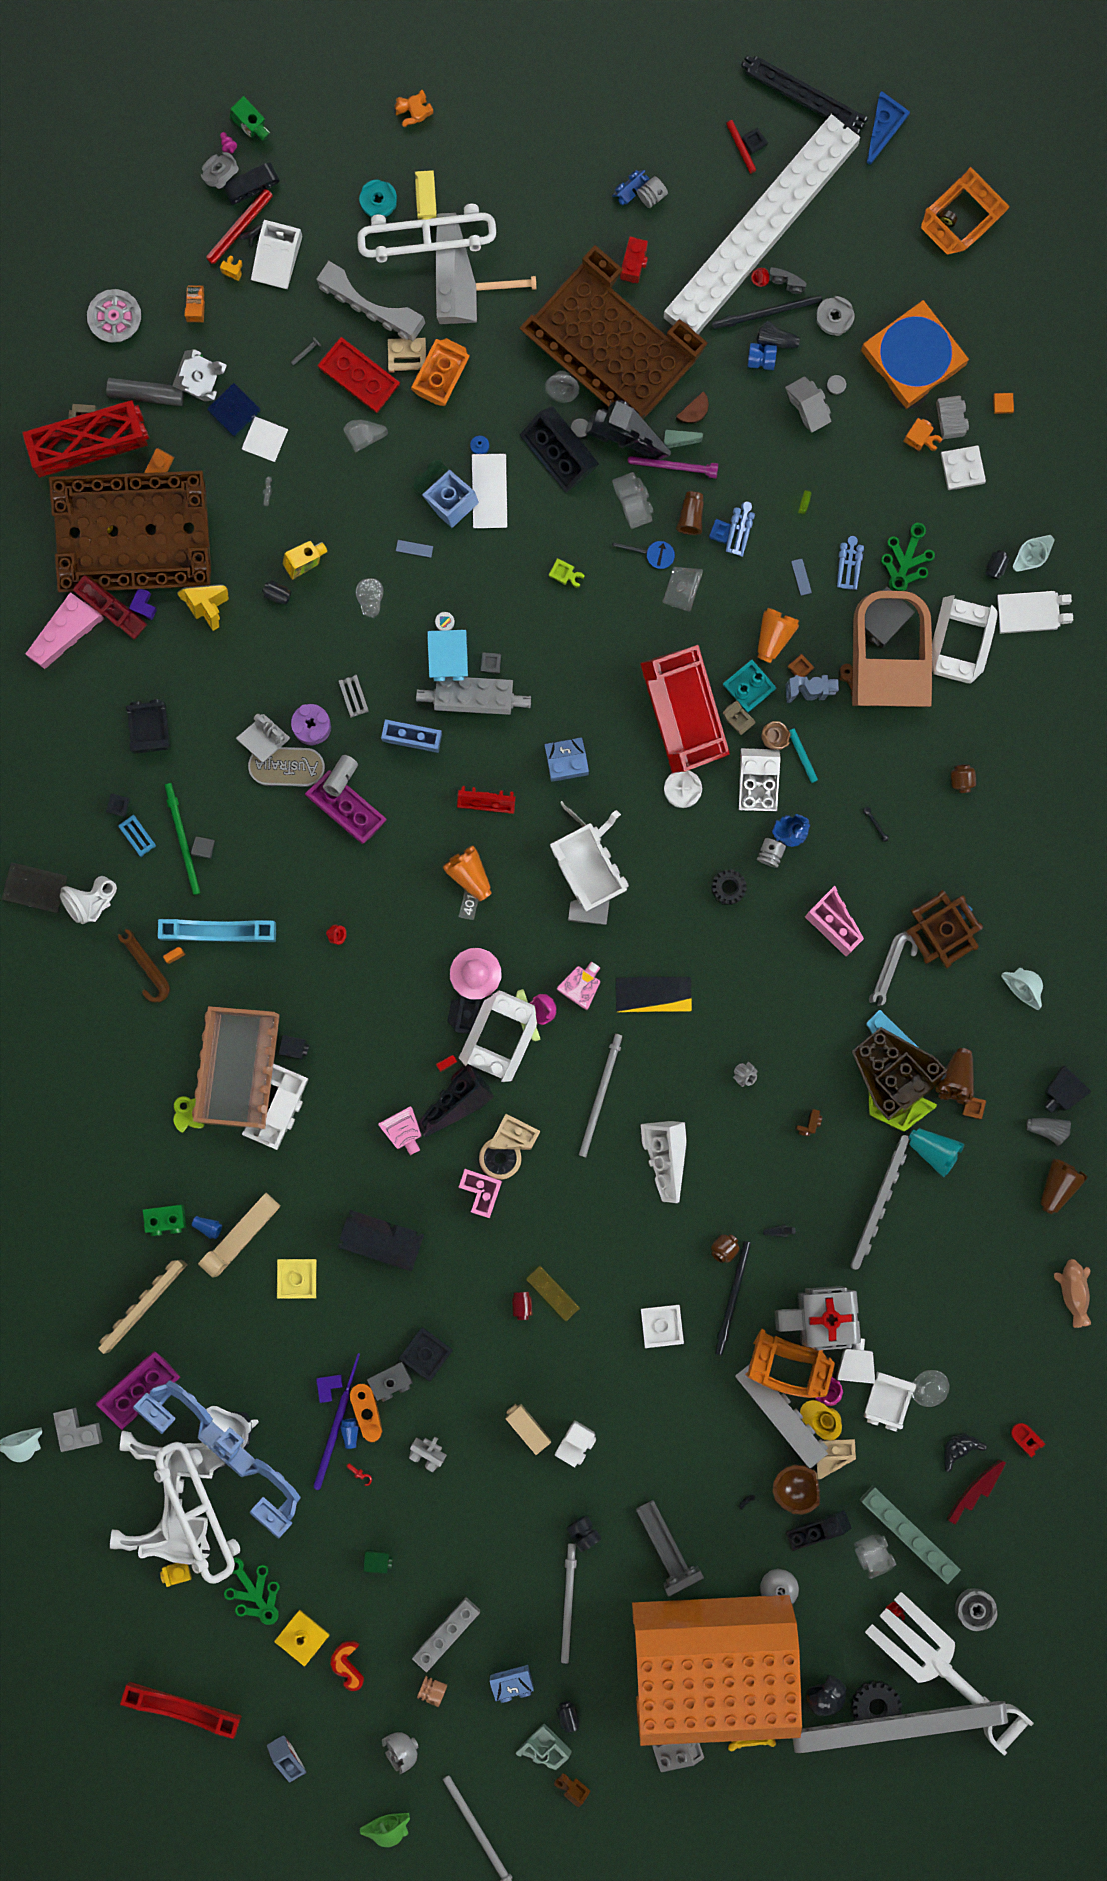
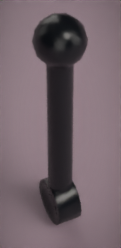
(867, 811)

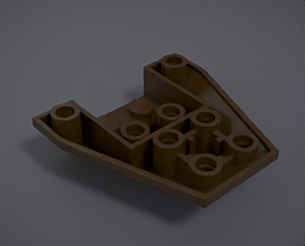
(896, 1072)

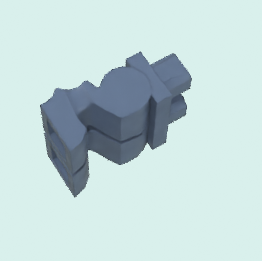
(812, 689)

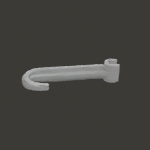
(890, 965)

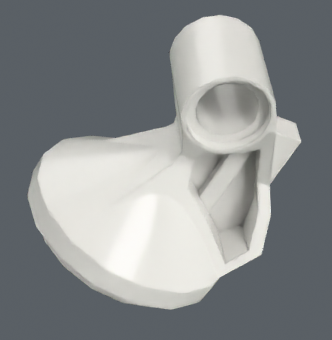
(88, 906)

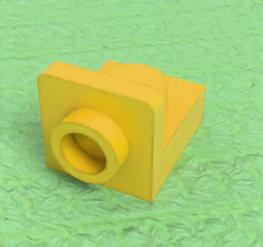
(175, 1573)

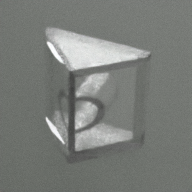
(683, 587)

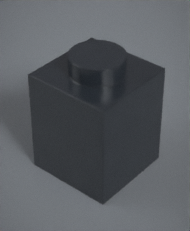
(293, 1047)

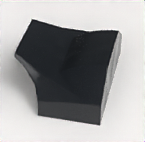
(463, 1014)

